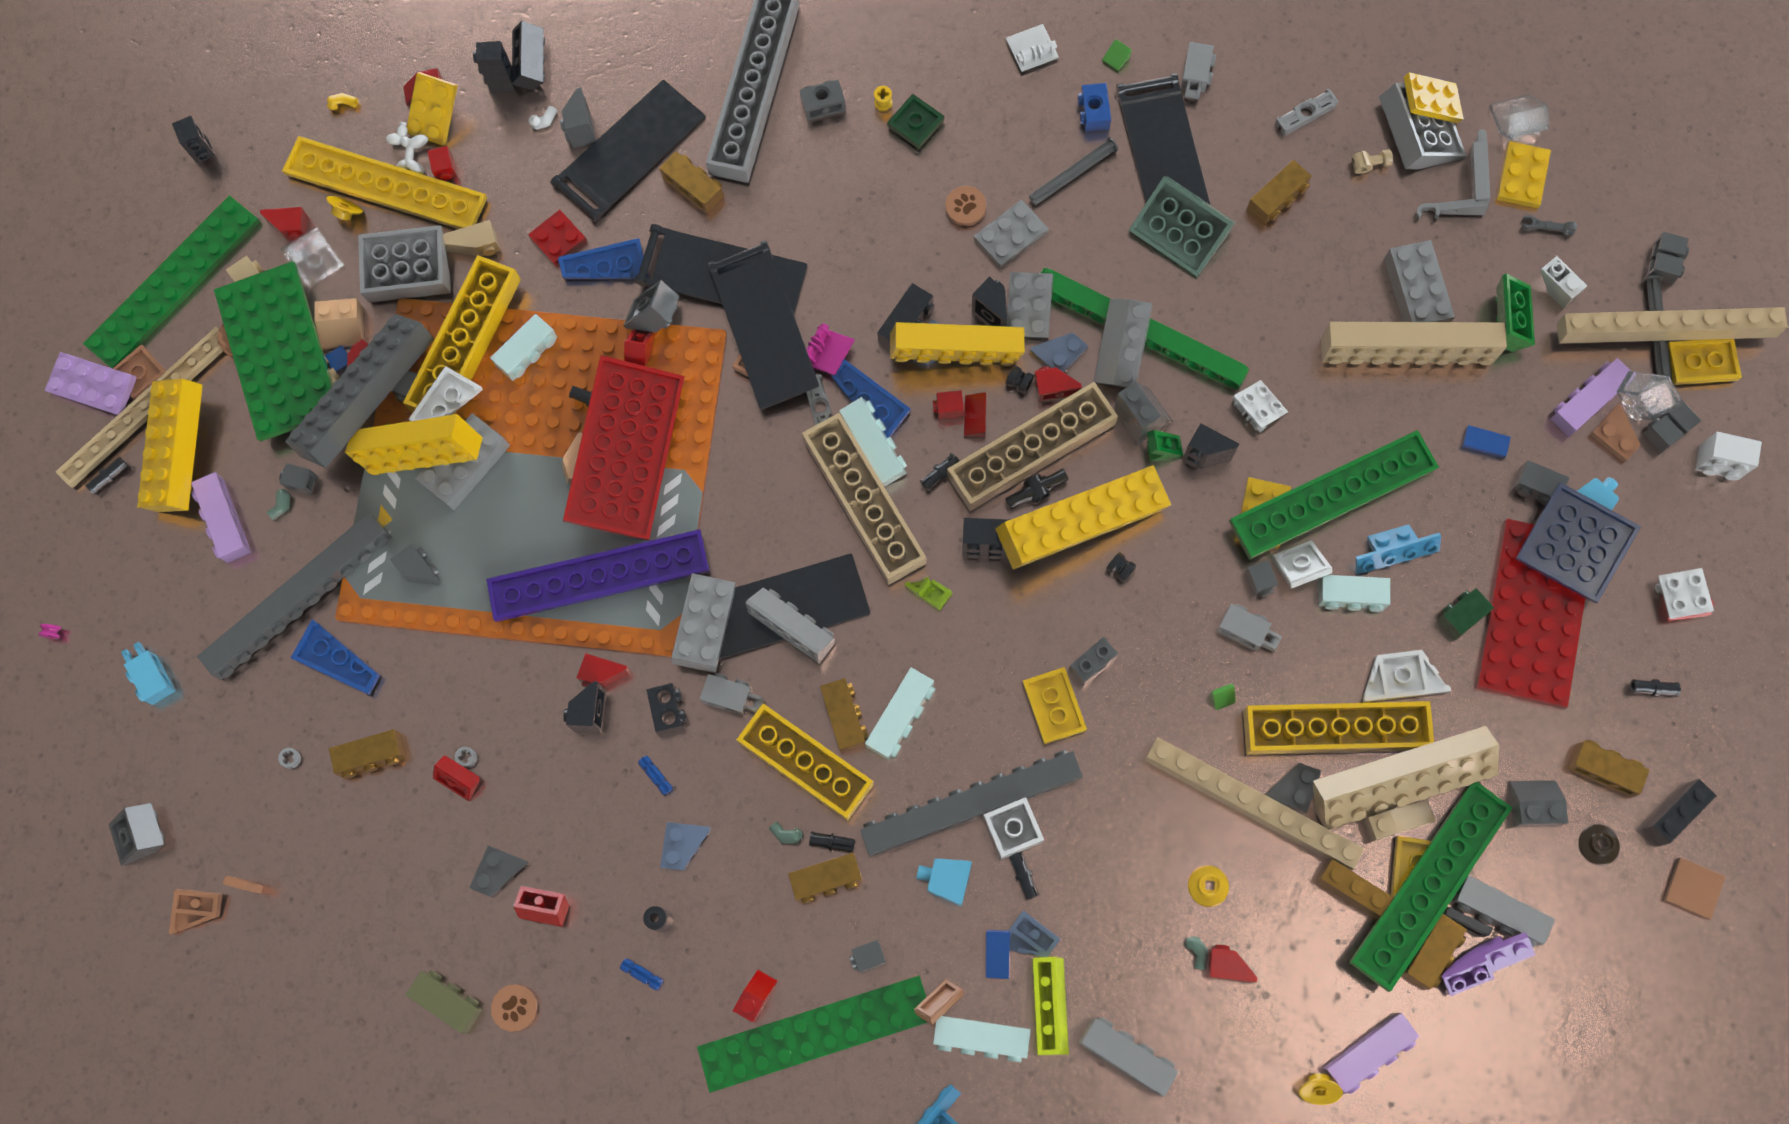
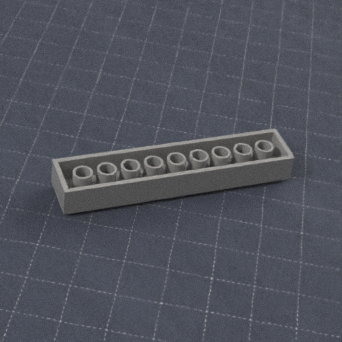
(751, 89)

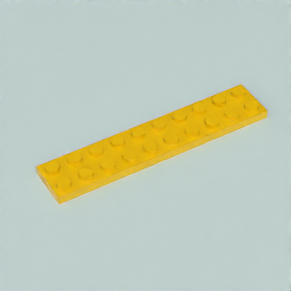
(384, 184)

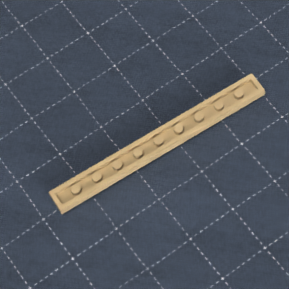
(136, 413)

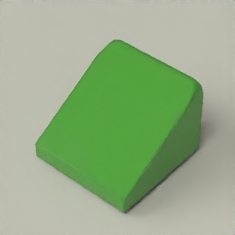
(1117, 55)
(1223, 696)

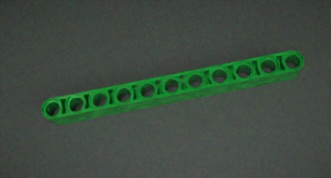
(1159, 336)

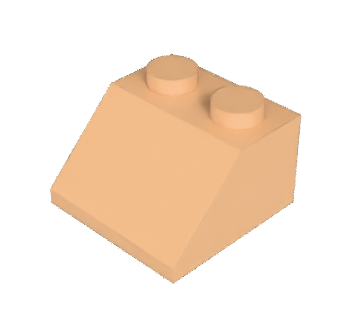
(339, 322)

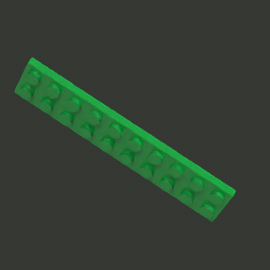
(172, 282)
(1333, 494)
(1430, 886)
(812, 1034)

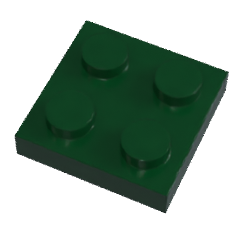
(915, 121)

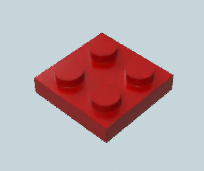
(557, 237)

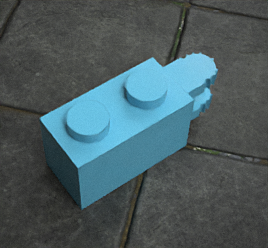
(147, 675)

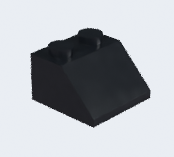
(990, 303)
(1209, 448)
(586, 710)

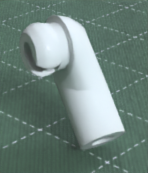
(543, 121)

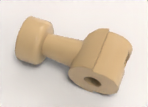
(1364, 163)

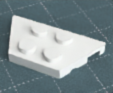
(1403, 677)

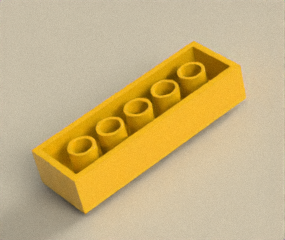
(956, 343)
(414, 444)
(170, 445)
(805, 762)

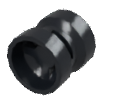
(1019, 379)
(1121, 566)

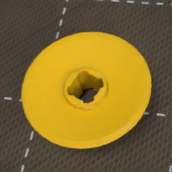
(343, 208)
(1197, 886)
(1320, 1090)

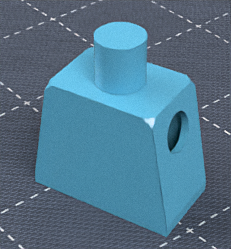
(1601, 492)
(946, 879)

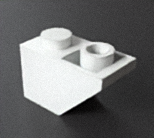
(1561, 282)

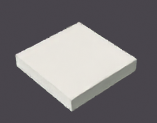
(1301, 564)

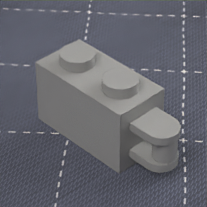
(1197, 68)
(1248, 628)
(729, 695)

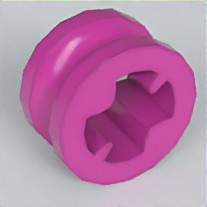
(49, 631)

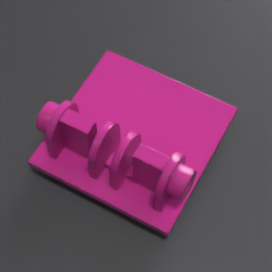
(828, 349)

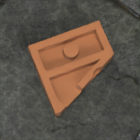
(1617, 434)
(193, 908)

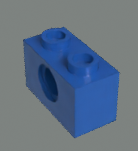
(1096, 96)

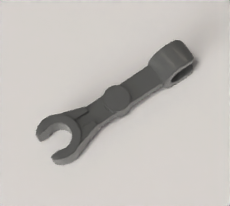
(1567, 228)

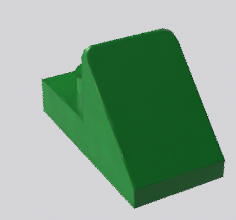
(1163, 445)

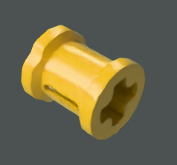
(883, 98)

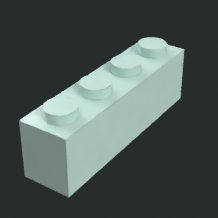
(873, 441)
(900, 713)
(982, 1037)

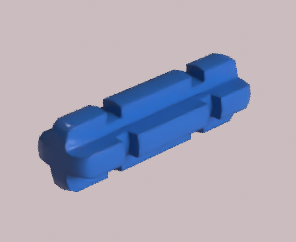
(655, 775)
(641, 974)

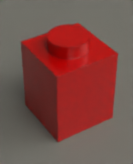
(442, 163)
(949, 405)

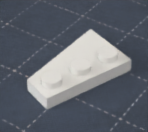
(446, 395)

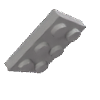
(1011, 234)
(1030, 303)

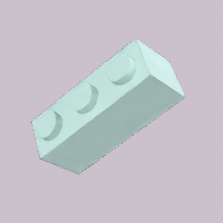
(524, 347)
(1354, 592)

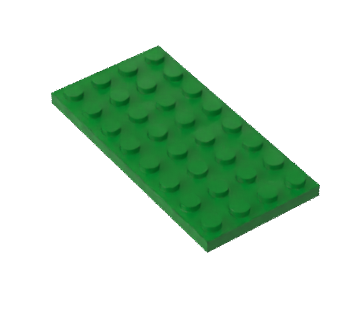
(274, 348)

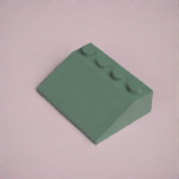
(1182, 226)

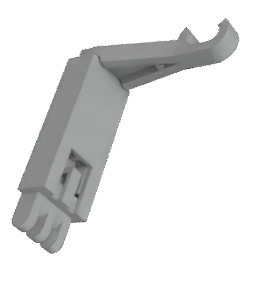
(1479, 182)

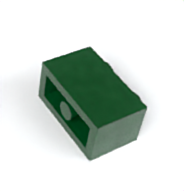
(1466, 613)

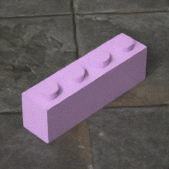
(1591, 398)
(220, 517)
(1371, 1053)

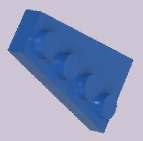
(606, 262)
(858, 385)
(329, 656)

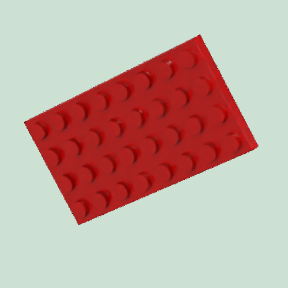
(623, 448)
(1530, 631)

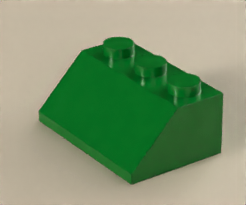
(1516, 311)

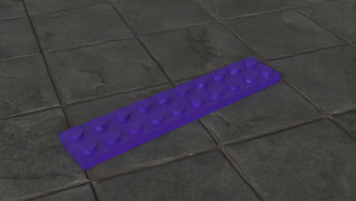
(597, 575)

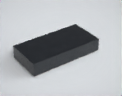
(1469, 923)

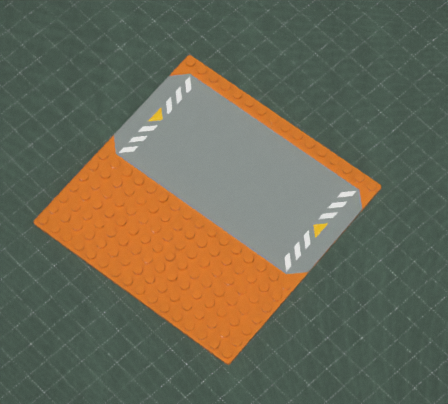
(520, 503)

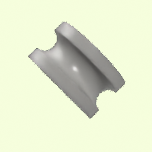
(460, 754)
(282, 759)

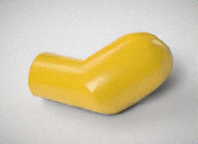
(341, 98)

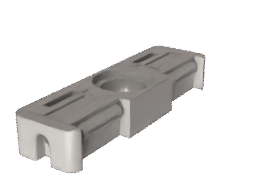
(1318, 106)
(818, 396)

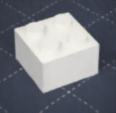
(1728, 456)
(1013, 828)

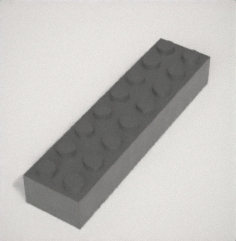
(359, 390)

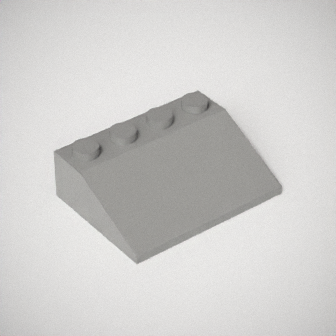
(1419, 138)
(403, 264)

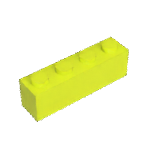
(1050, 1006)

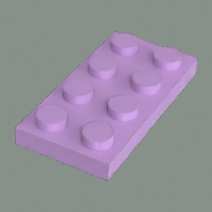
(90, 383)

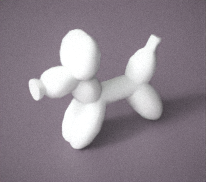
(410, 144)

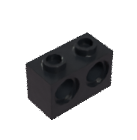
(193, 139)
(662, 710)

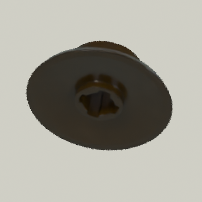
(1590, 847)

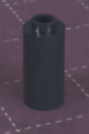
(664, 922)

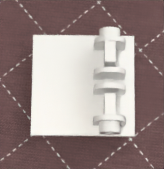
(1032, 47)
(1259, 405)
(1685, 593)

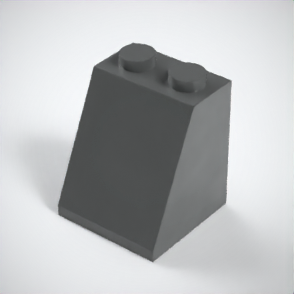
(1140, 411)

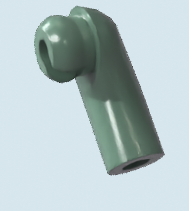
(282, 504)
(786, 836)
(1201, 951)

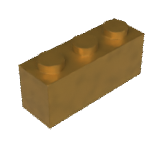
(692, 181)
(1279, 192)
(844, 714)
(367, 754)
(1609, 768)
(825, 878)
(1354, 888)
(1436, 953)

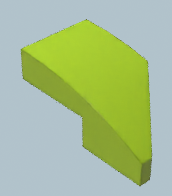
(930, 592)

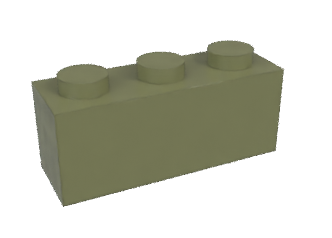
(444, 1001)

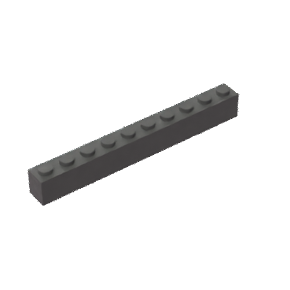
(294, 597)
(971, 803)

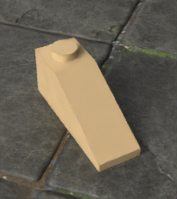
(473, 240)
(1398, 820)

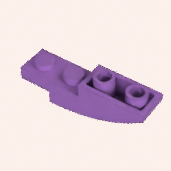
(1481, 962)

